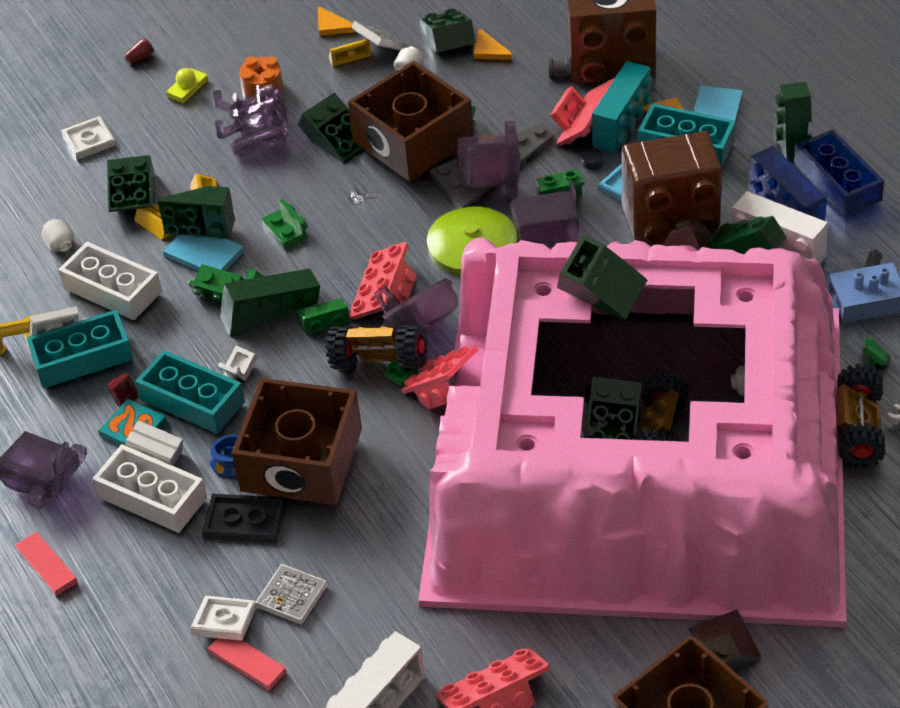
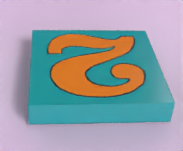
(125, 418)

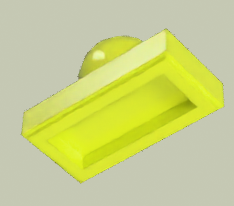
(186, 84)

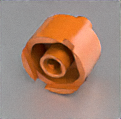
(259, 72)

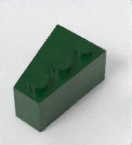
(792, 117)
(744, 235)

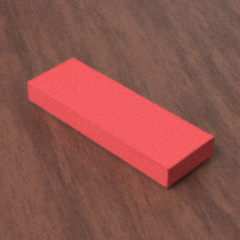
(46, 564)
(248, 661)

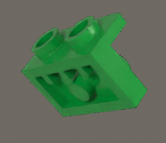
(558, 182)
(286, 225)
(211, 282)
(324, 316)

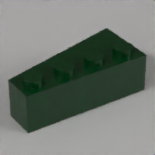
(266, 298)

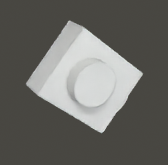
(239, 364)

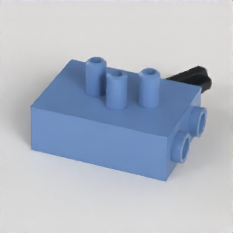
(867, 290)

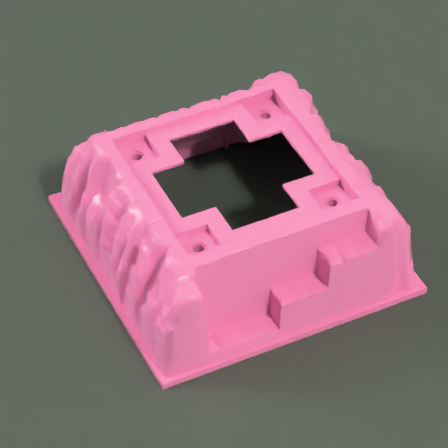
(643, 526)

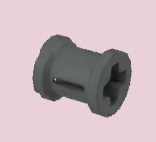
(559, 66)

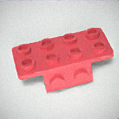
(575, 113)
(388, 269)
(431, 382)
(498, 686)

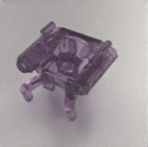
(259, 119)

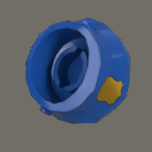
(221, 456)

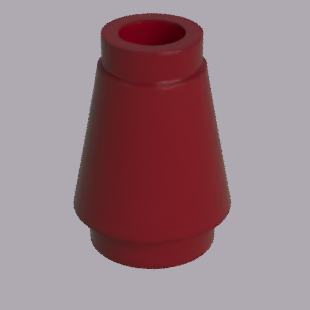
(140, 50)

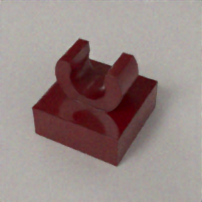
(122, 389)

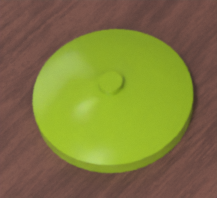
(458, 227)

